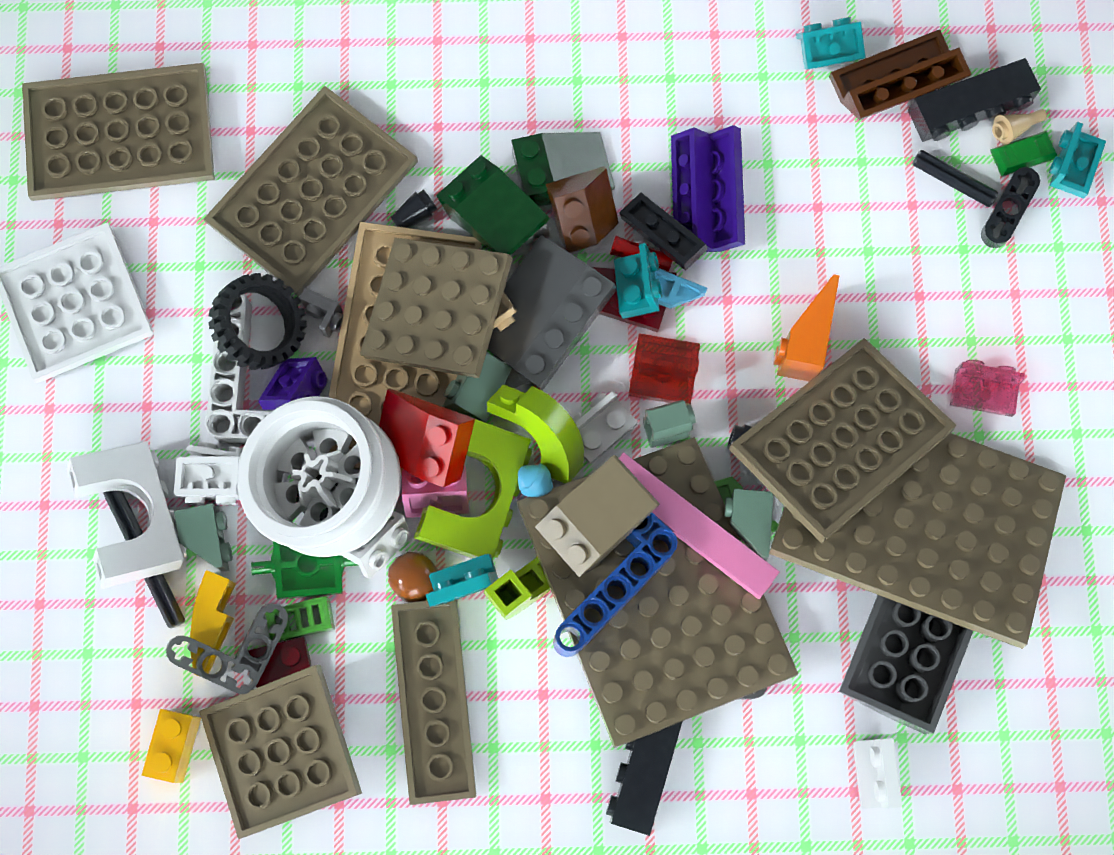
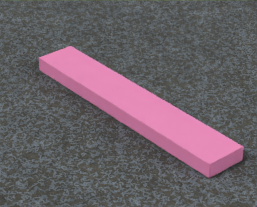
(705, 535)

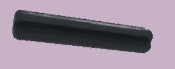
(955, 178)

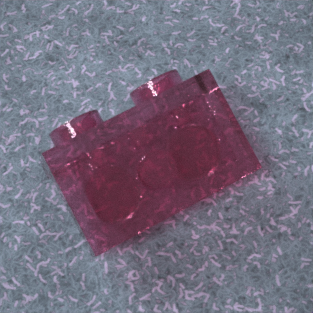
(986, 388)

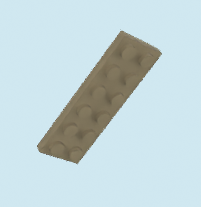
(433, 702)

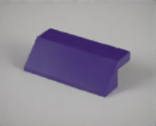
(709, 186)

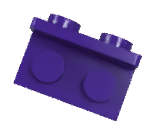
(294, 380)

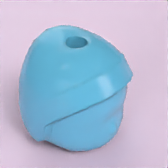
(534, 480)

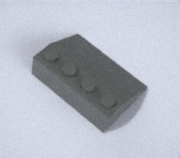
(555, 306)
(905, 664)

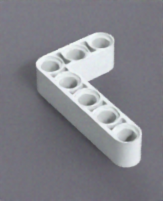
(231, 380)

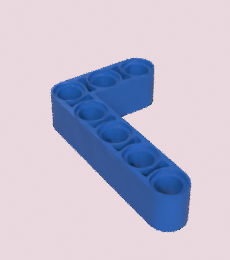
(621, 577)

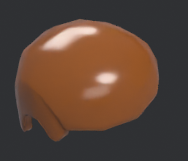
(410, 576)

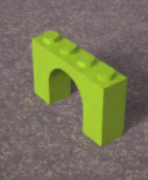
(475, 536)

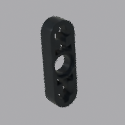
(1009, 194)

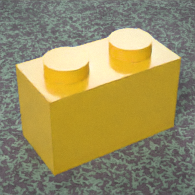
(171, 746)

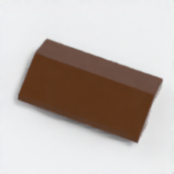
(898, 75)

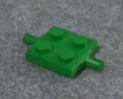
(301, 574)

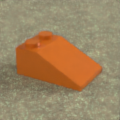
(805, 347)

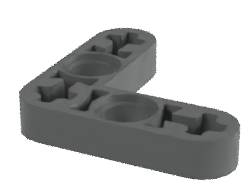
(242, 659)

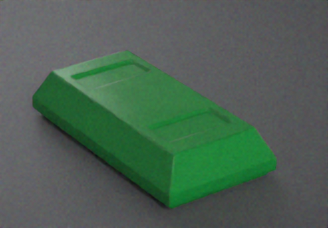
(1023, 153)

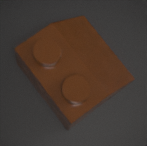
(583, 208)

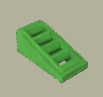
(326, 616)

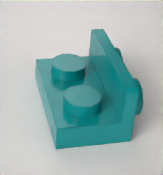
(831, 44)
(637, 284)
(461, 580)

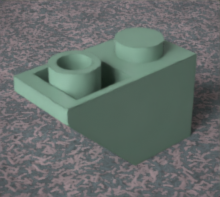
(202, 533)

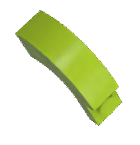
(547, 423)
(518, 589)

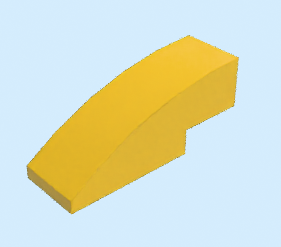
(208, 621)

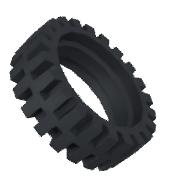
(236, 347)

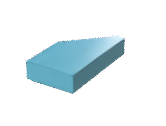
(677, 289)

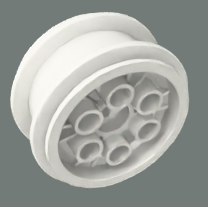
(281, 447)

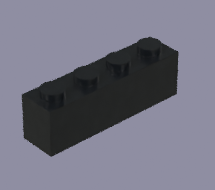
(974, 100)
(643, 780)

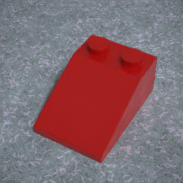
(427, 437)

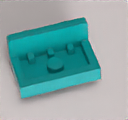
(1077, 162)

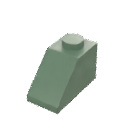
(751, 518)

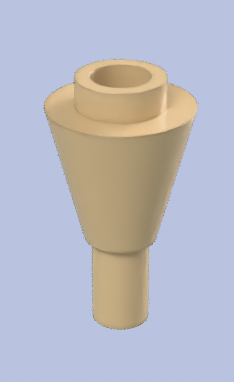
(1009, 127)

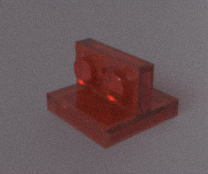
(664, 369)

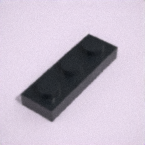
(663, 231)

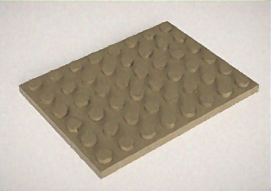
(948, 537)
(685, 636)

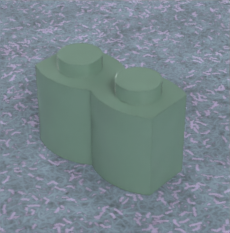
(668, 423)

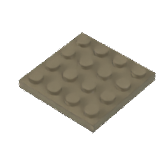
(436, 307)
(280, 752)

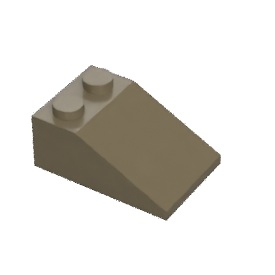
(597, 516)

